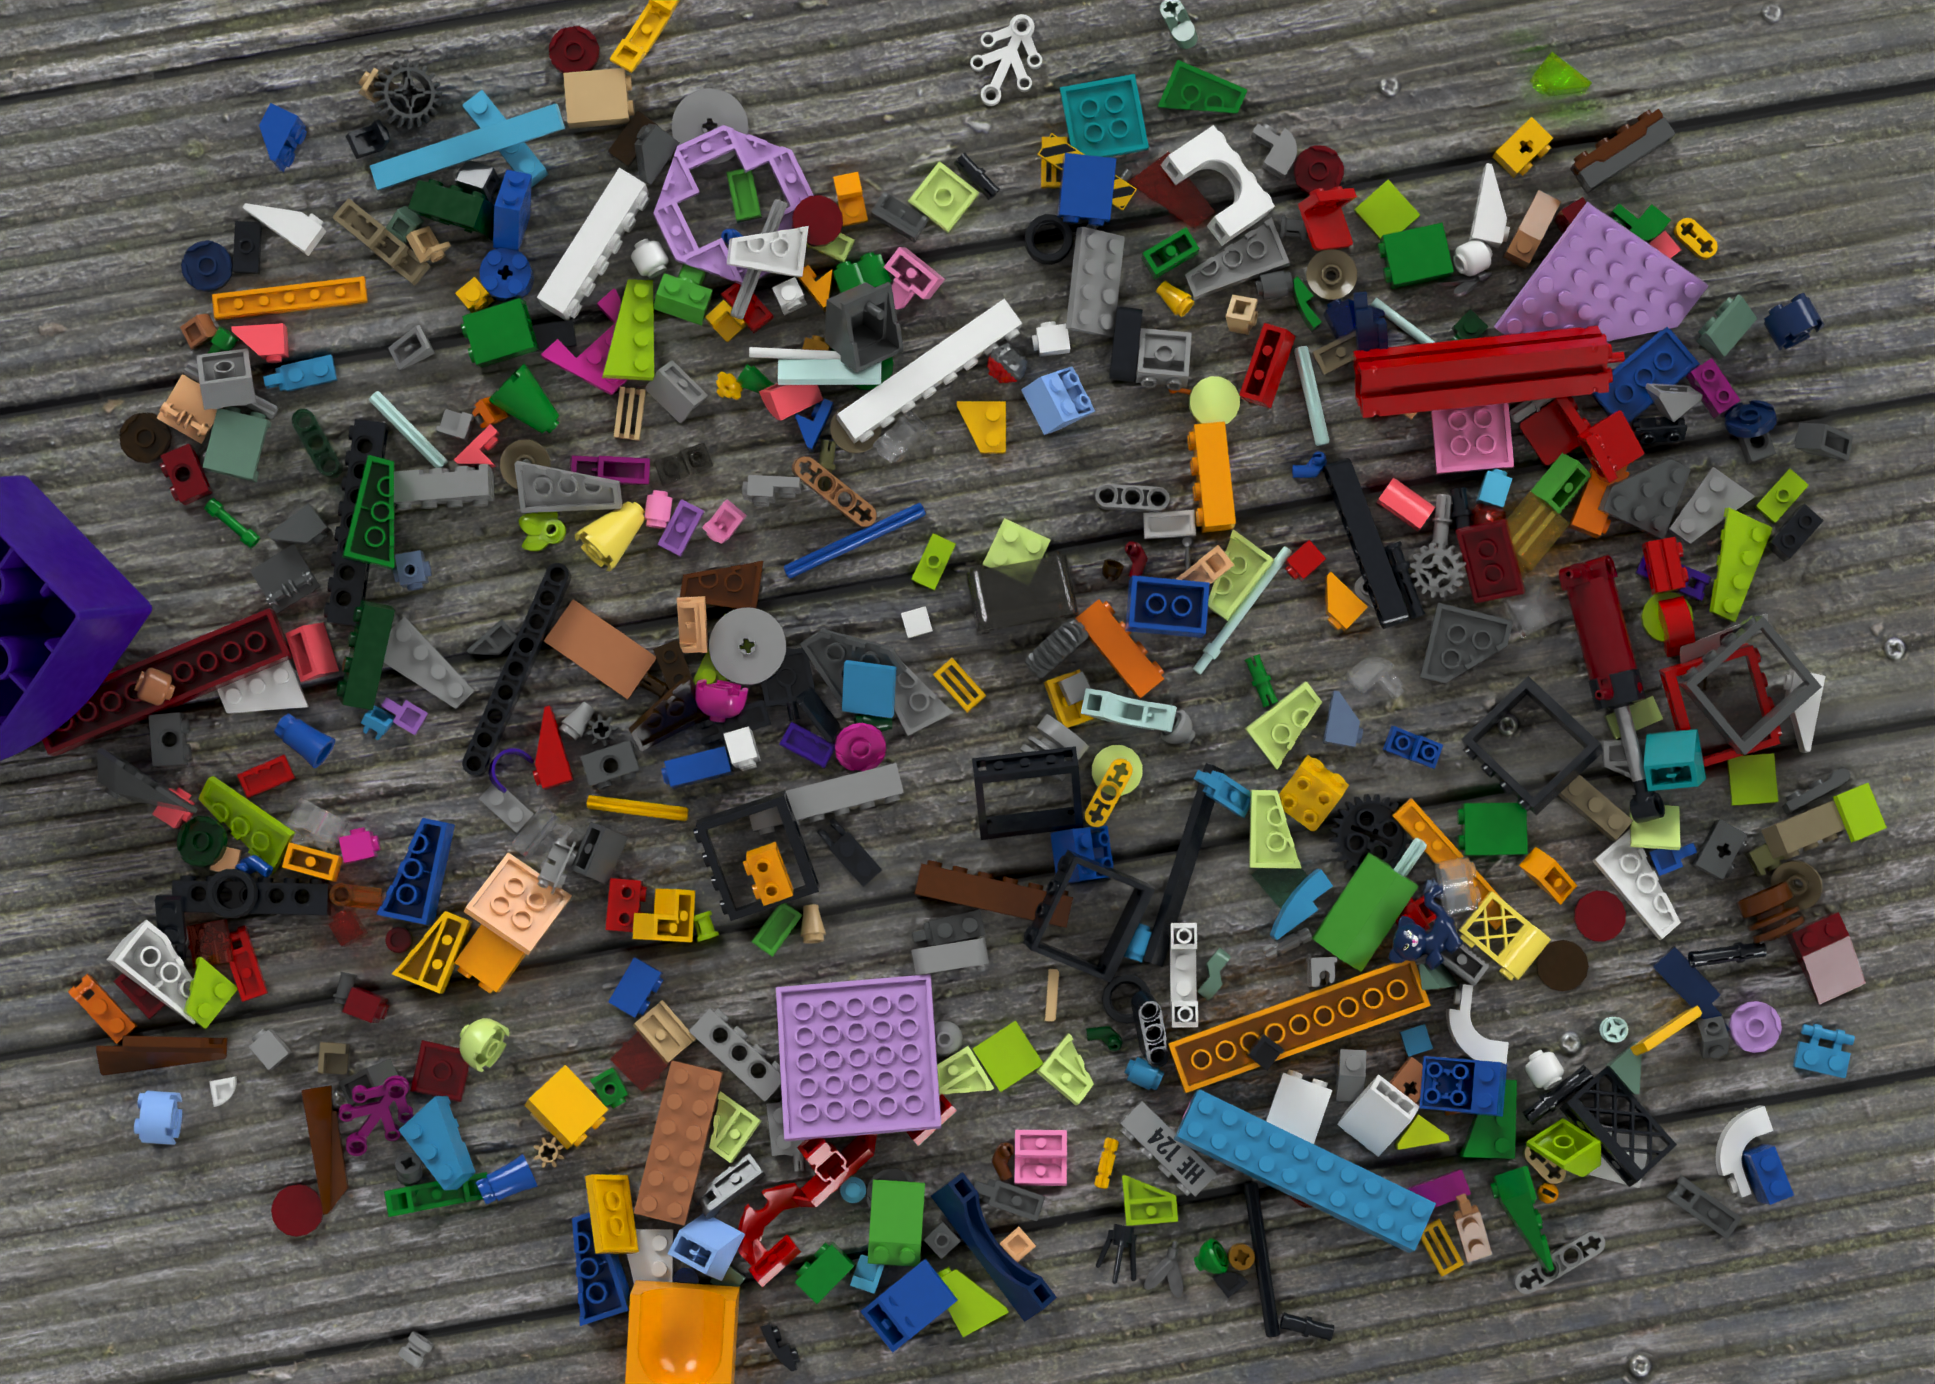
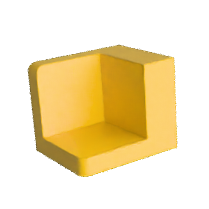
(723, 322)

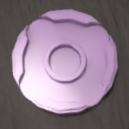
(1755, 1026)

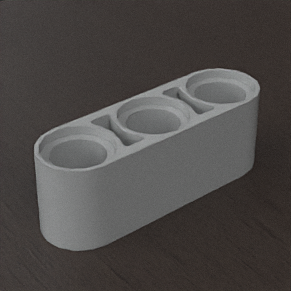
(1143, 492)
(950, 956)

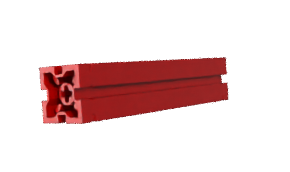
(1483, 371)

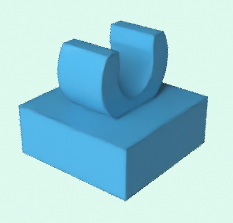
(378, 721)

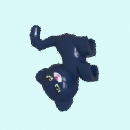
(1413, 941)

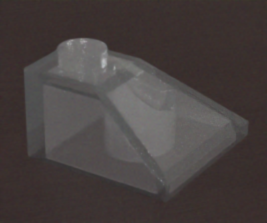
(1535, 607)

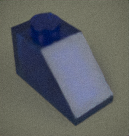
(1341, 316)

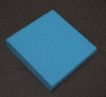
(869, 689)

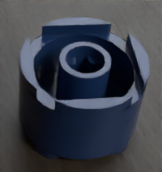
(1793, 322)

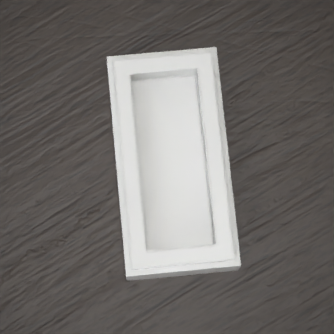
(1169, 524)

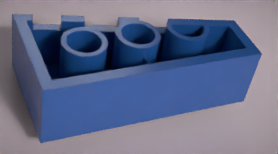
(420, 875)
(600, 1277)

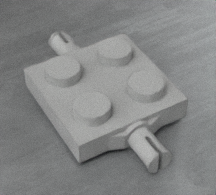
(776, 1134)

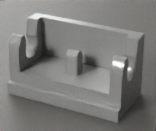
(1320, 968)

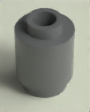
(1274, 285)

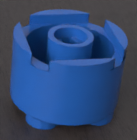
(496, 264)

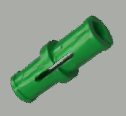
(1261, 680)

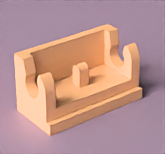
(692, 624)

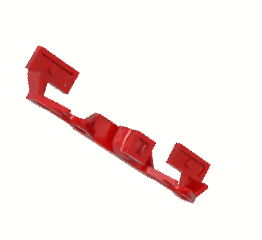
(831, 1172)

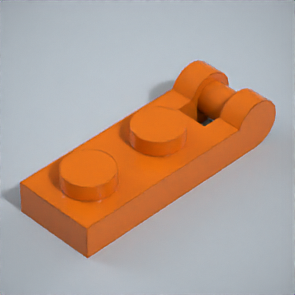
(103, 1009)

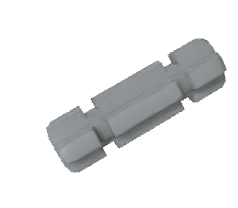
(1287, 943)

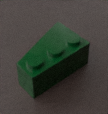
(453, 207)

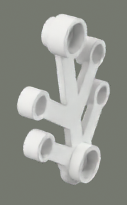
(1008, 56)

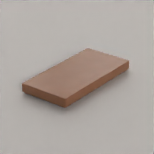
(600, 649)

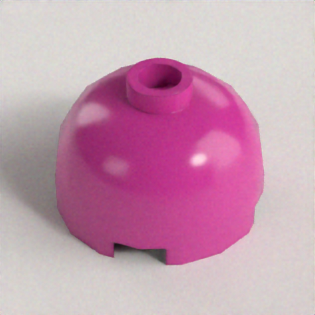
(720, 699)

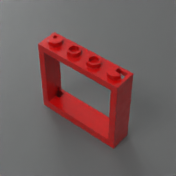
(1678, 711)

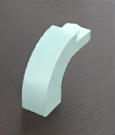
(1128, 711)

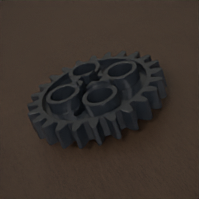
(1379, 815)

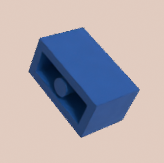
(635, 988)

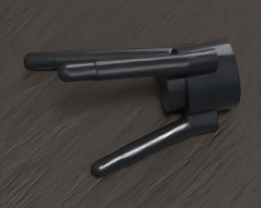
(1122, 1237)

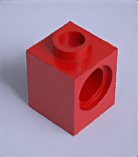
(1304, 561)

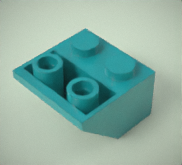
(1673, 760)

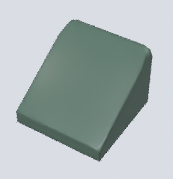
(403, 223)
(731, 1278)

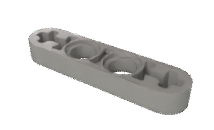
(1561, 1265)

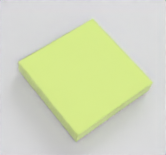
(943, 197)

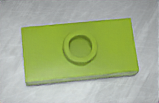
(1781, 496)
(933, 562)

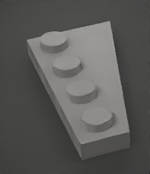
(1246, 259)

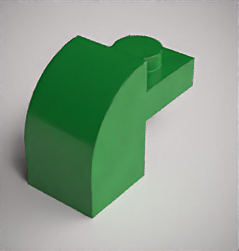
(1647, 226)

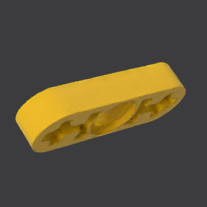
(1123, 779)

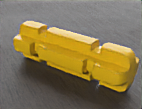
(1106, 1163)

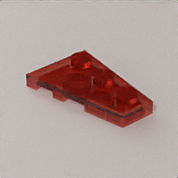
(1180, 199)

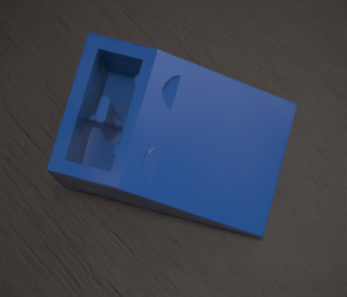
(1463, 1086)
(909, 1305)

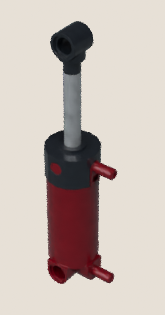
(1610, 664)

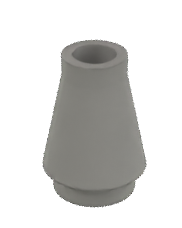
(576, 723)

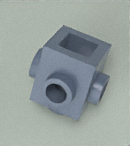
(405, 563)

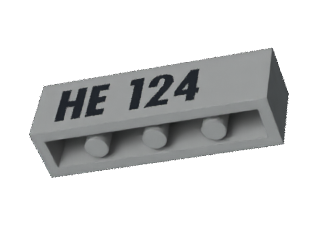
(1174, 1156)

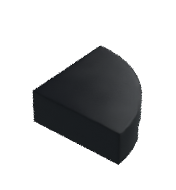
(1229, 1282)

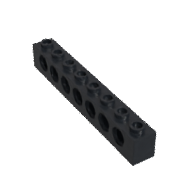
(335, 613)

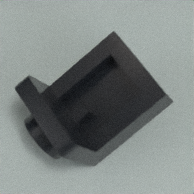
(368, 139)

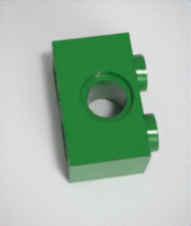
(1170, 253)

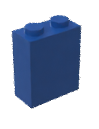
(1086, 188)
(512, 210)
(697, 768)
(1766, 1174)

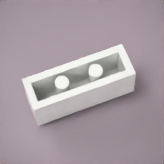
(742, 748)

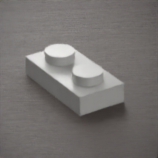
(507, 808)

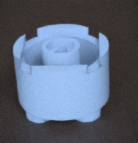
(159, 1117)

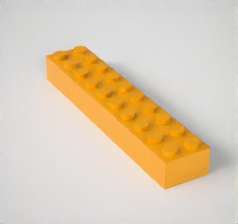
(1299, 1023)

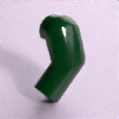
(1107, 1035)

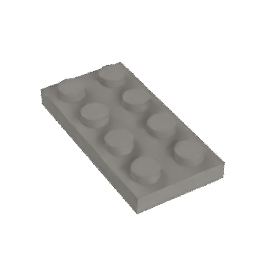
(1095, 282)

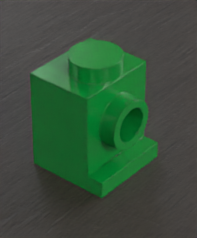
(610, 1077)

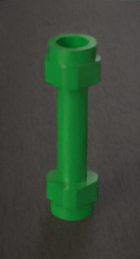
(216, 509)

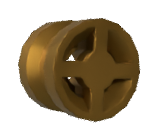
(1240, 1252)

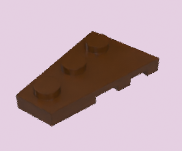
(726, 587)

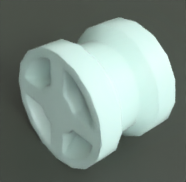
(1618, 1028)

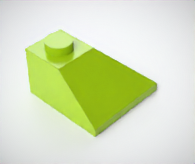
(1568, 1147)

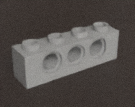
(704, 1032)

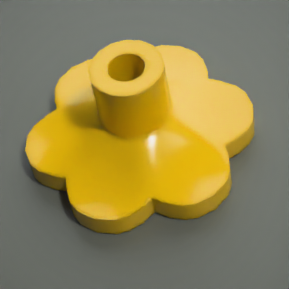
(728, 386)

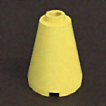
(611, 534)

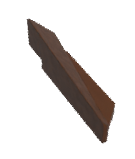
(158, 1052)
(325, 1146)

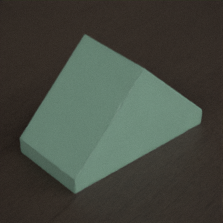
(1627, 1069)

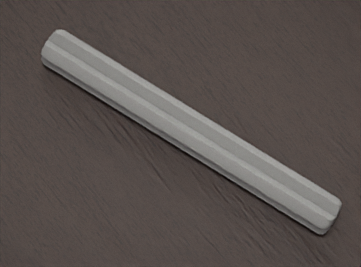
(752, 276)

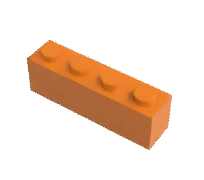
(1586, 515)
(1120, 650)

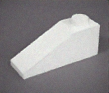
(1489, 215)
(291, 225)
(1806, 715)

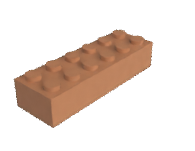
(678, 1142)

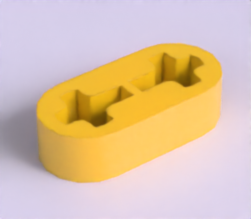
(1691, 243)

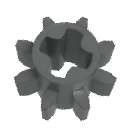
(596, 726)

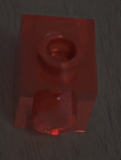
(347, 927)

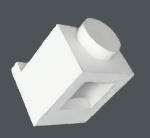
(789, 296)

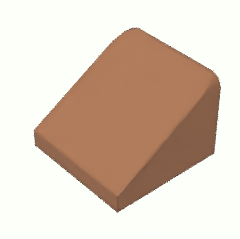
(198, 330)

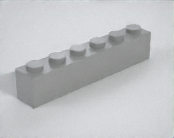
(834, 796)

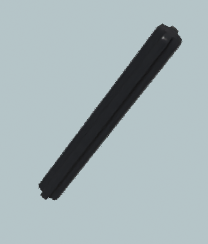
(1261, 1259)

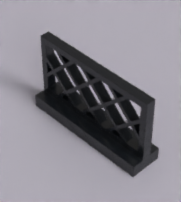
(1610, 1150)

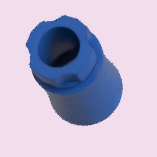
(305, 739)
(507, 1181)

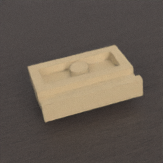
(664, 1032)

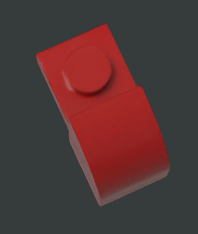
(1676, 624)

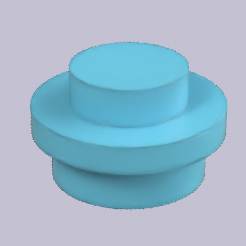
(853, 1190)

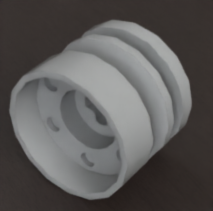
(1055, 736)

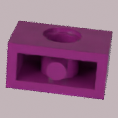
(1714, 387)

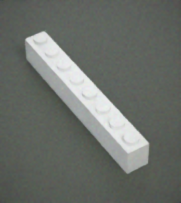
(929, 371)

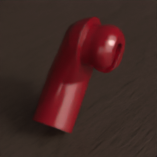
(1137, 557)

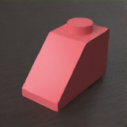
(266, 340)

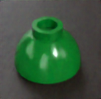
(1212, 1257)

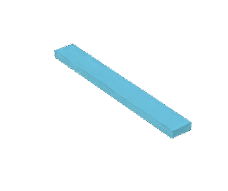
(467, 146)

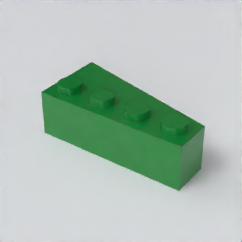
(372, 522)

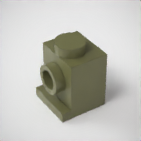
(1761, 858)

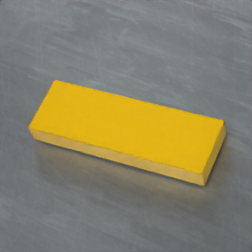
(1666, 1031)

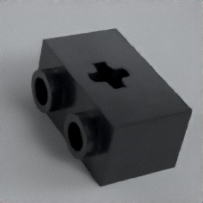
(1794, 532)

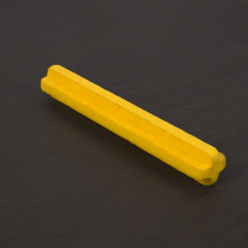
(637, 808)

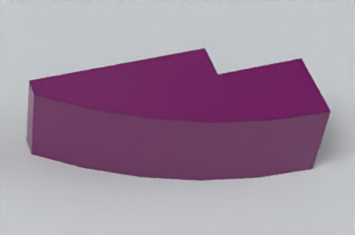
(623, 469)
(1442, 1188)

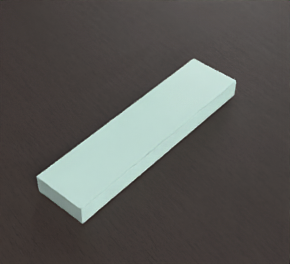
(825, 373)

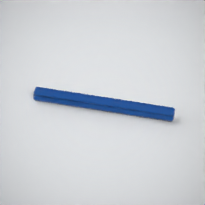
(854, 540)

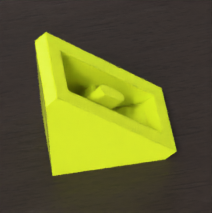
(1420, 1133)

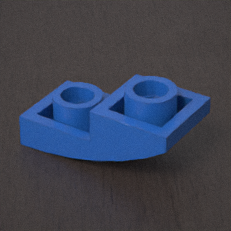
(1413, 747)

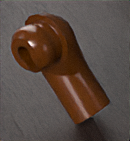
(1000, 1159)

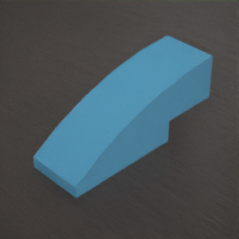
(1300, 903)

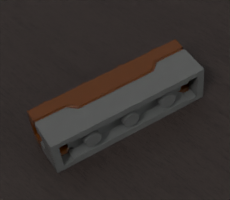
(1622, 151)

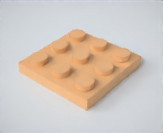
(516, 905)

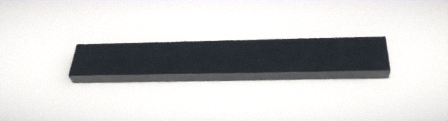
(1180, 873)

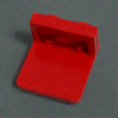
(1325, 217)
(1554, 429)

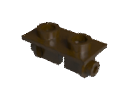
(672, 663)

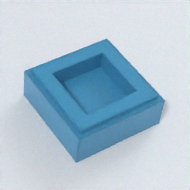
(1416, 1040)

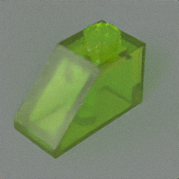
(1558, 78)

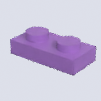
(681, 528)

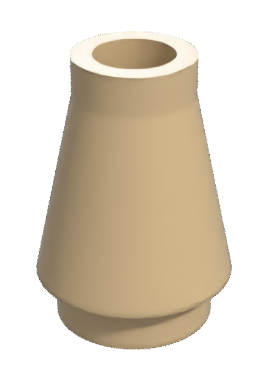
(812, 925)

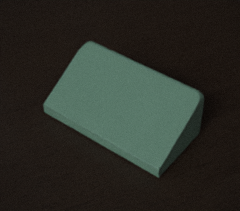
(1435, 978)

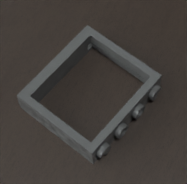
(1778, 714)

